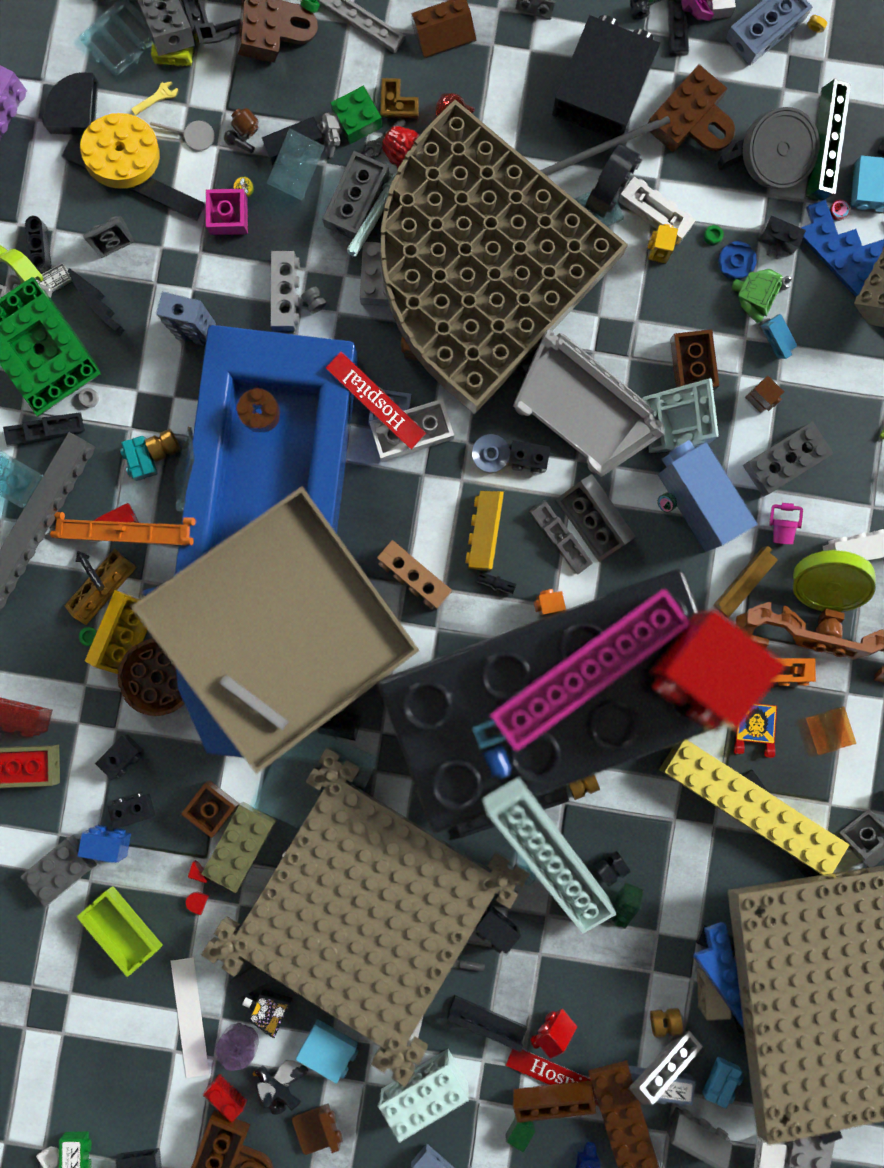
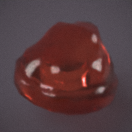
(446, 99)

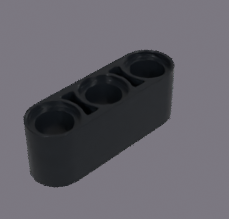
(34, 237)

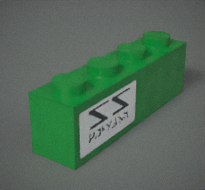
(75, 1150)

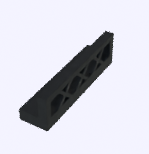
(487, 1023)

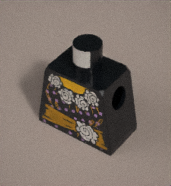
(267, 1011)

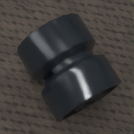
(612, 868)

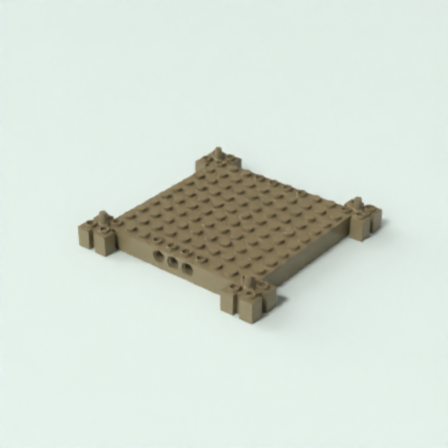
(366, 915)

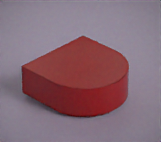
(196, 902)

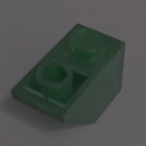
(626, 905)

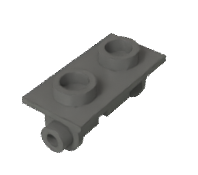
(538, 7)

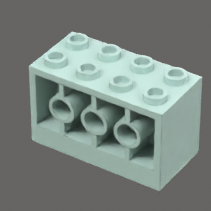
(430, 1094)

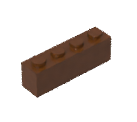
(554, 1101)

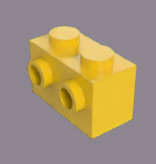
(662, 243)

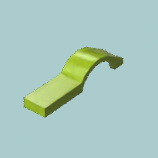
(20, 264)

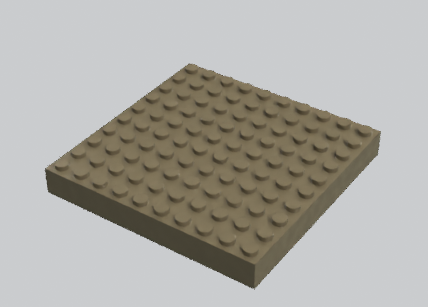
(284, 620)

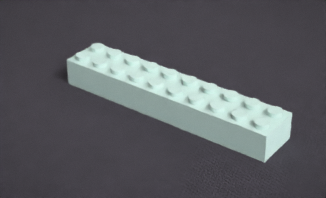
(549, 855)

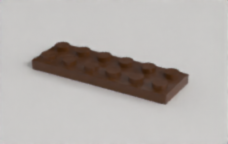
(623, 1116)

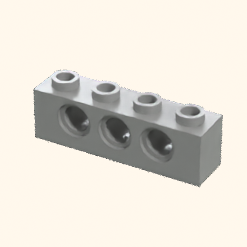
(279, 262)
(665, 1068)

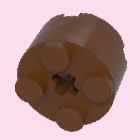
(250, 403)

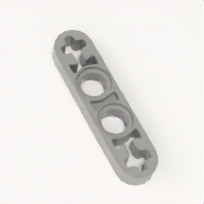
(254, 702)

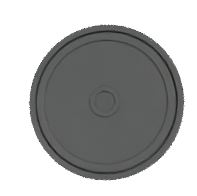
(781, 148)

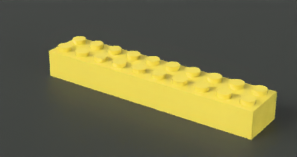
(754, 807)

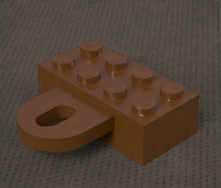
(268, 22)
(691, 112)
(224, 1146)

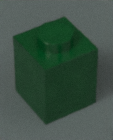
(520, 1134)

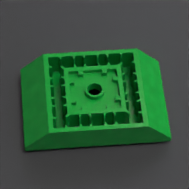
(65, 366)

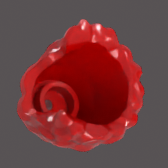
(397, 143)

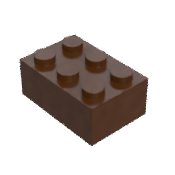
(694, 357)

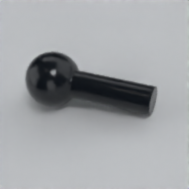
(232, 138)

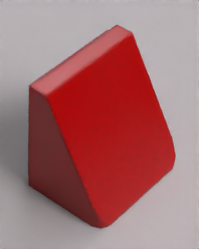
(196, 872)

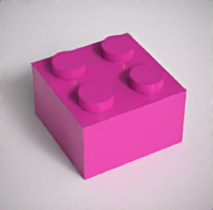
(226, 211)

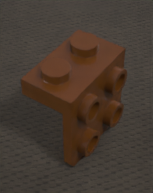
(317, 1130)

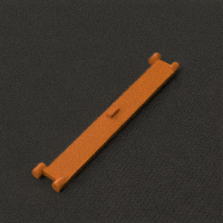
(123, 531)

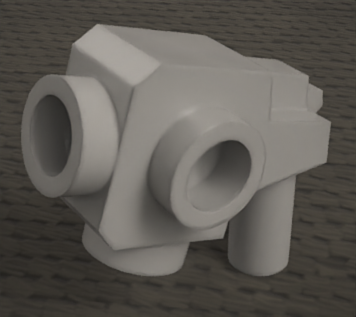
(330, 131)

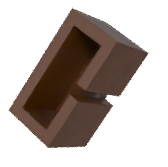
(765, 395)

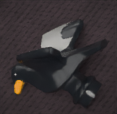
(274, 1090)

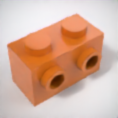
(549, 602)

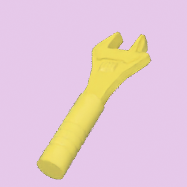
(162, 93)

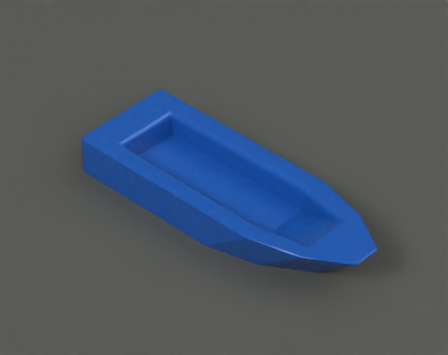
(249, 472)

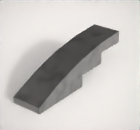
(561, 537)

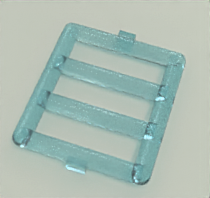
(98, 26)

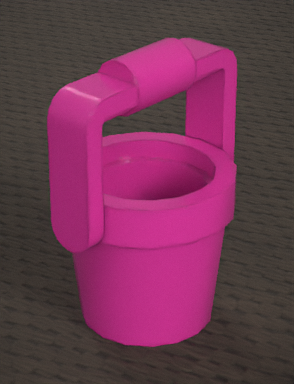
(785, 530)

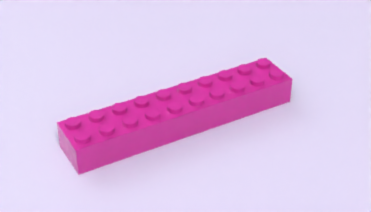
(590, 669)

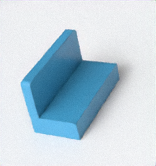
(779, 337)

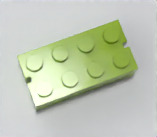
(119, 931)

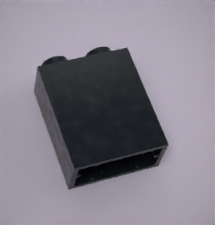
(605, 76)

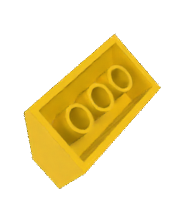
(485, 530)
(117, 633)

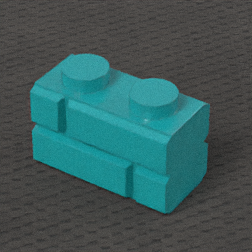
(138, 458)

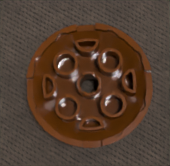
(138, 681)

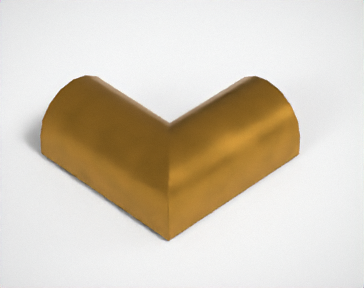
(395, 106)

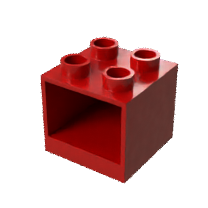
(715, 671)

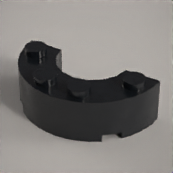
(612, 178)

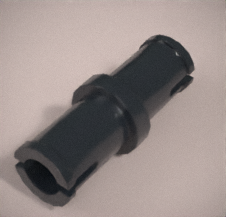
(496, 583)

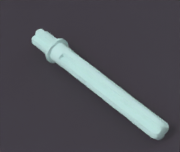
(370, 220)

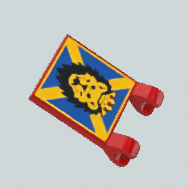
(759, 728)

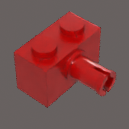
(554, 1033)

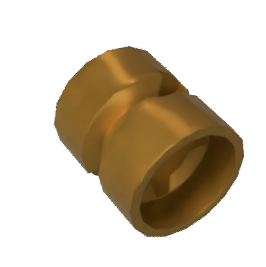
(162, 445)
(584, 785)
(673, 1022)

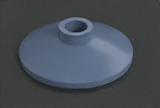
(497, 446)

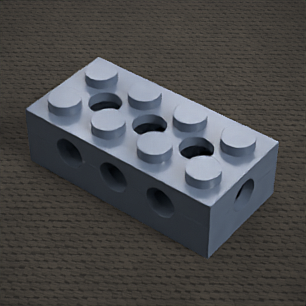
(766, 26)
(184, 317)

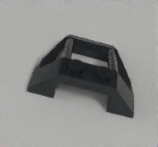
(207, 32)

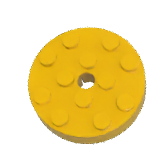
(136, 156)

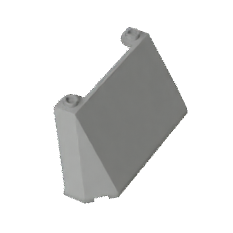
(585, 404)

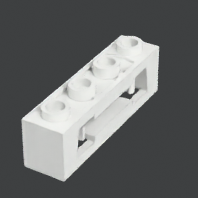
(633, 196)

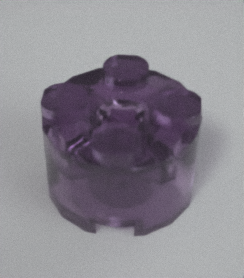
(231, 1056)

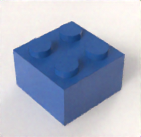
(104, 844)

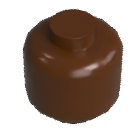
(244, 122)

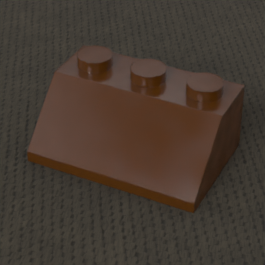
(443, 27)

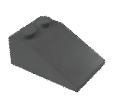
(109, 236)

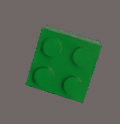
(356, 114)

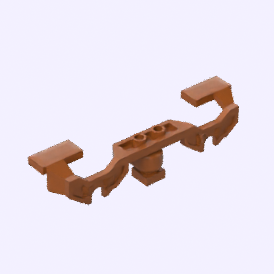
(825, 639)

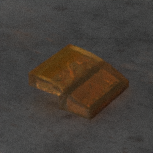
(831, 730)

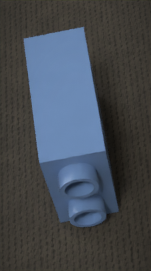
(705, 495)

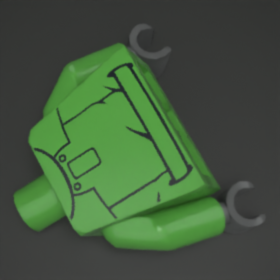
(760, 292)

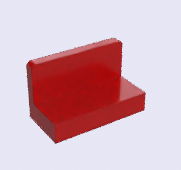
(121, 514)

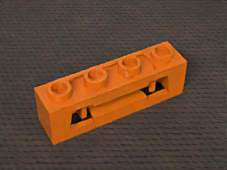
(806, 671)

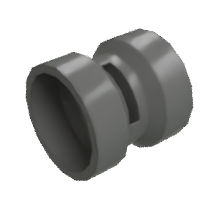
(314, 300)

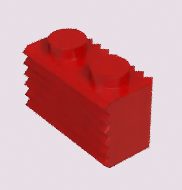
(225, 1098)

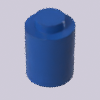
(497, 761)

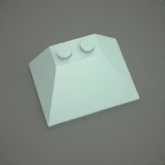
(686, 415)

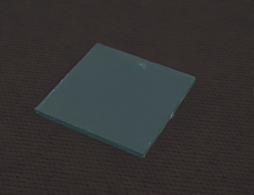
(285, 788)

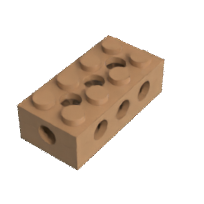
(393, 553)

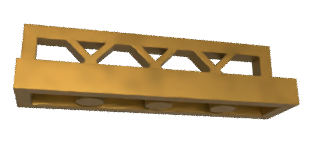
(745, 581)
(94, 600)

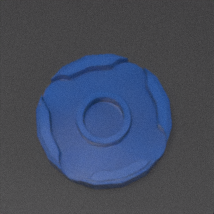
(737, 260)

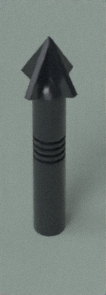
(83, 559)

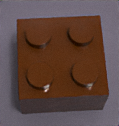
(210, 808)

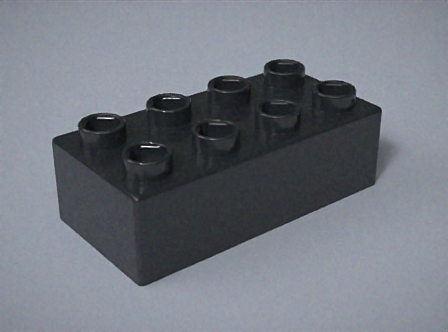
(448, 696)

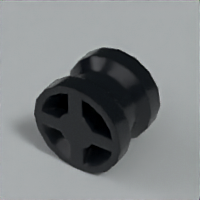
(639, 9)

